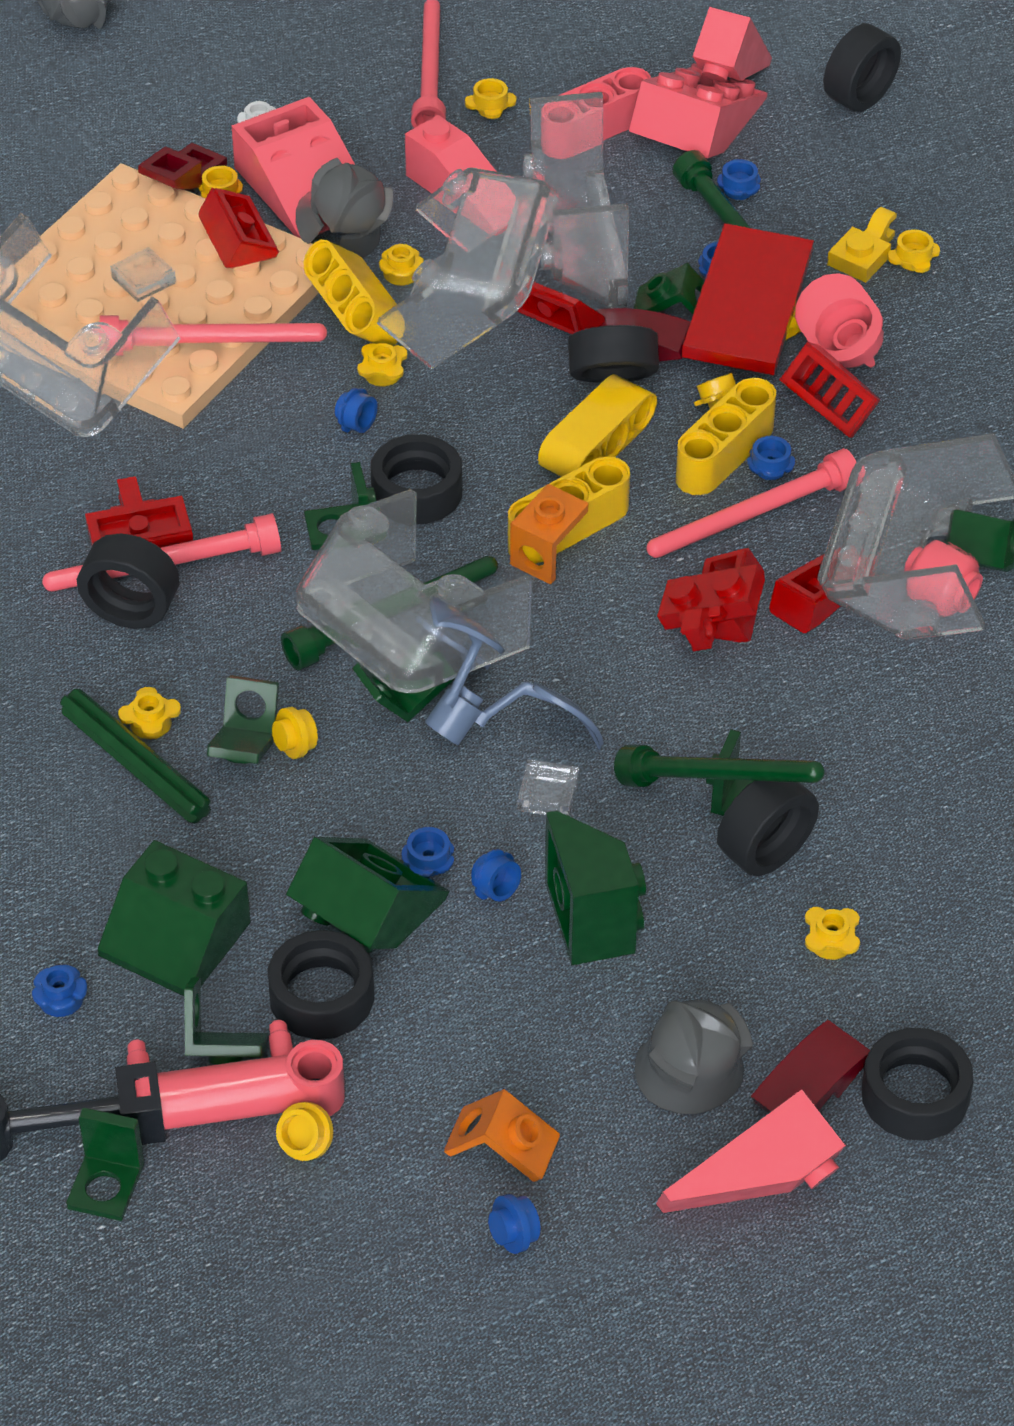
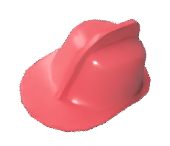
(841, 319)

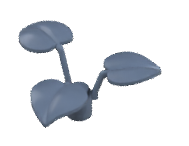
(460, 705)

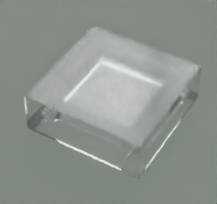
(143, 274)
(548, 787)

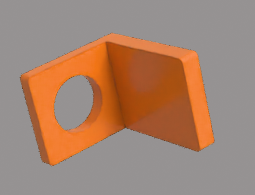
(543, 527)
(507, 1129)

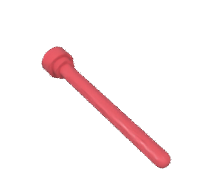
(429, 104)
(238, 332)
(830, 474)
(257, 537)

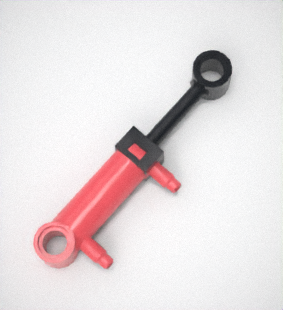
(201, 1093)

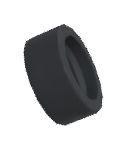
(862, 67)
(613, 349)
(420, 453)
(138, 559)
(767, 825)
(314, 950)
(923, 1048)

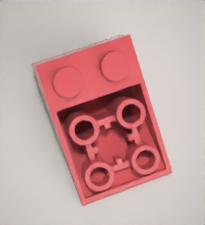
(694, 110)
(283, 153)

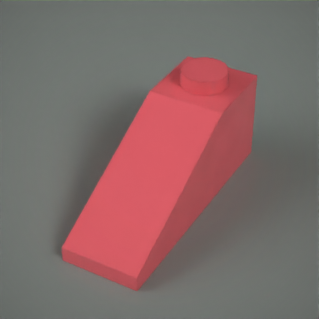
(730, 47)
(437, 151)
(766, 1160)

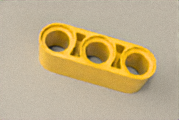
(349, 290)
(598, 426)
(725, 436)
(600, 483)

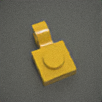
(864, 252)

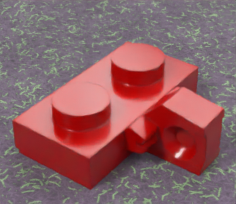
(157, 521)
(705, 599)

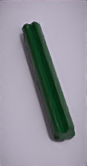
(135, 756)

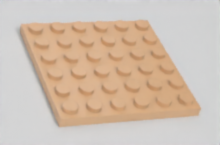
(136, 213)

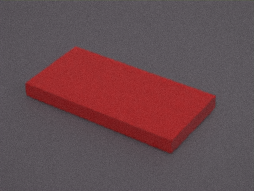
(748, 299)

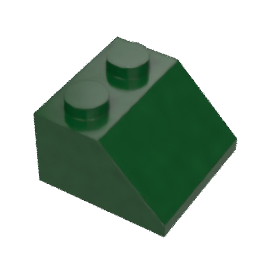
(592, 890)
(363, 891)
(174, 918)

